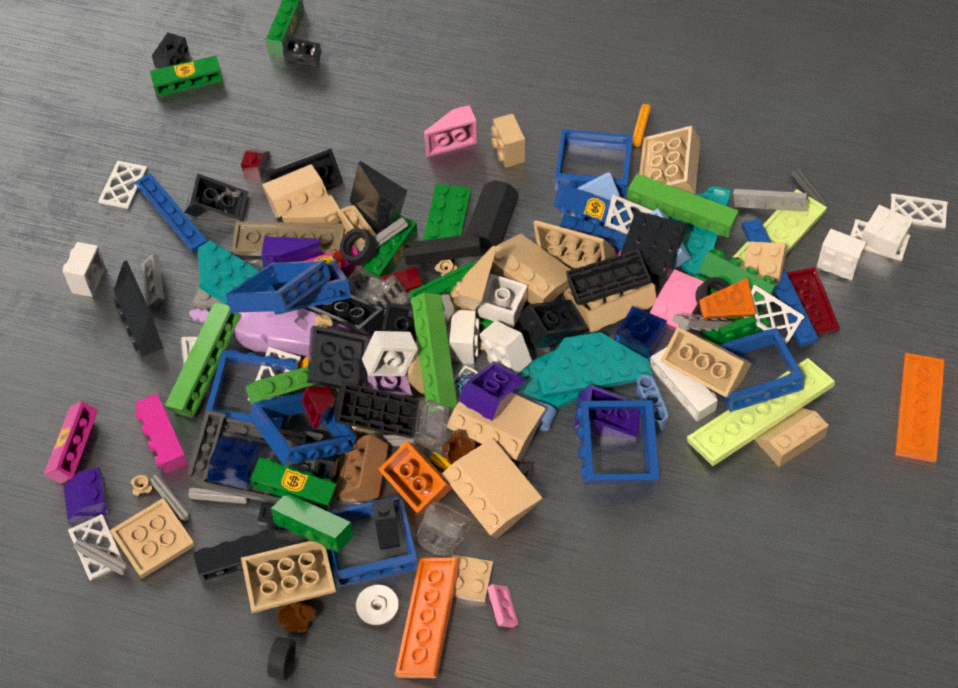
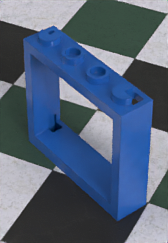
(596, 140)
(301, 277)
(324, 294)
(247, 359)
(767, 390)
(289, 405)
(649, 443)
(380, 568)

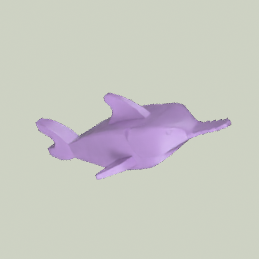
(282, 331)

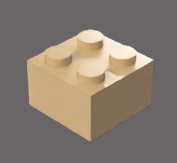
(508, 140)

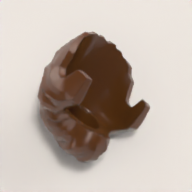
(457, 446)
(296, 616)

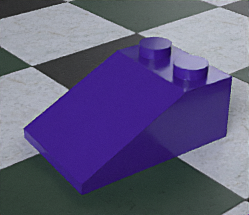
(289, 249)
(491, 390)
(609, 422)

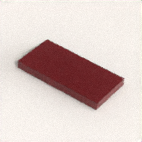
(814, 300)

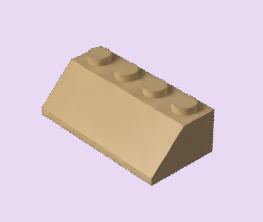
(705, 362)

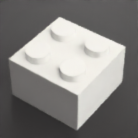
(886, 231)
(841, 254)
(84, 269)
(502, 300)
(464, 337)
(505, 347)
(389, 353)

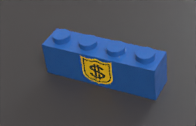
(585, 205)

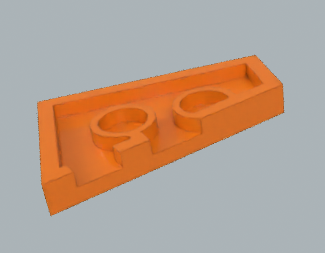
(729, 302)

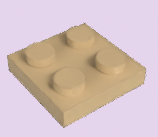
(766, 258)
(473, 578)

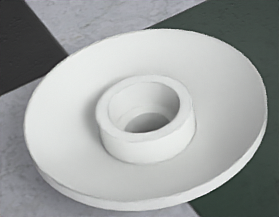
(377, 596)

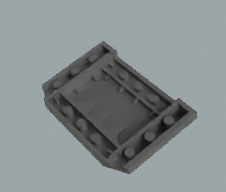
(217, 424)

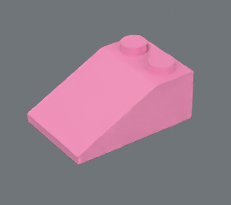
(451, 132)
(676, 298)

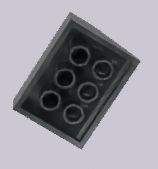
(377, 197)
(135, 312)

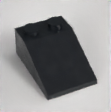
(215, 200)
(552, 322)

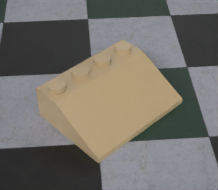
(672, 158)
(570, 246)
(531, 265)
(470, 290)
(614, 307)
(511, 429)
(492, 487)
(287, 575)

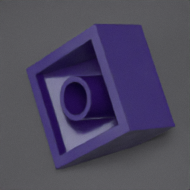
(86, 495)

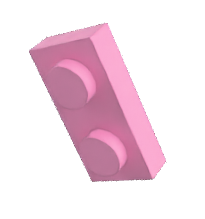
(502, 606)

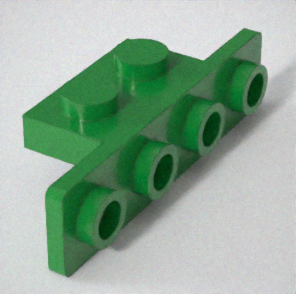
(735, 330)

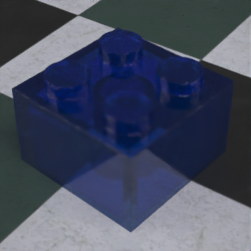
(641, 332)
(233, 462)

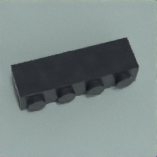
(226, 557)

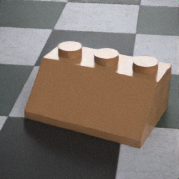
(359, 471)

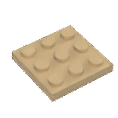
(152, 538)

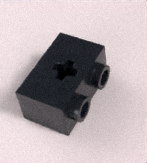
(170, 51)
(302, 51)

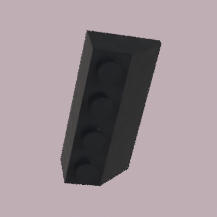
(322, 161)
(353, 313)

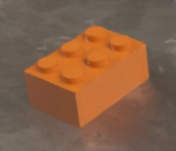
(415, 477)

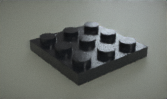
(656, 240)
(336, 358)

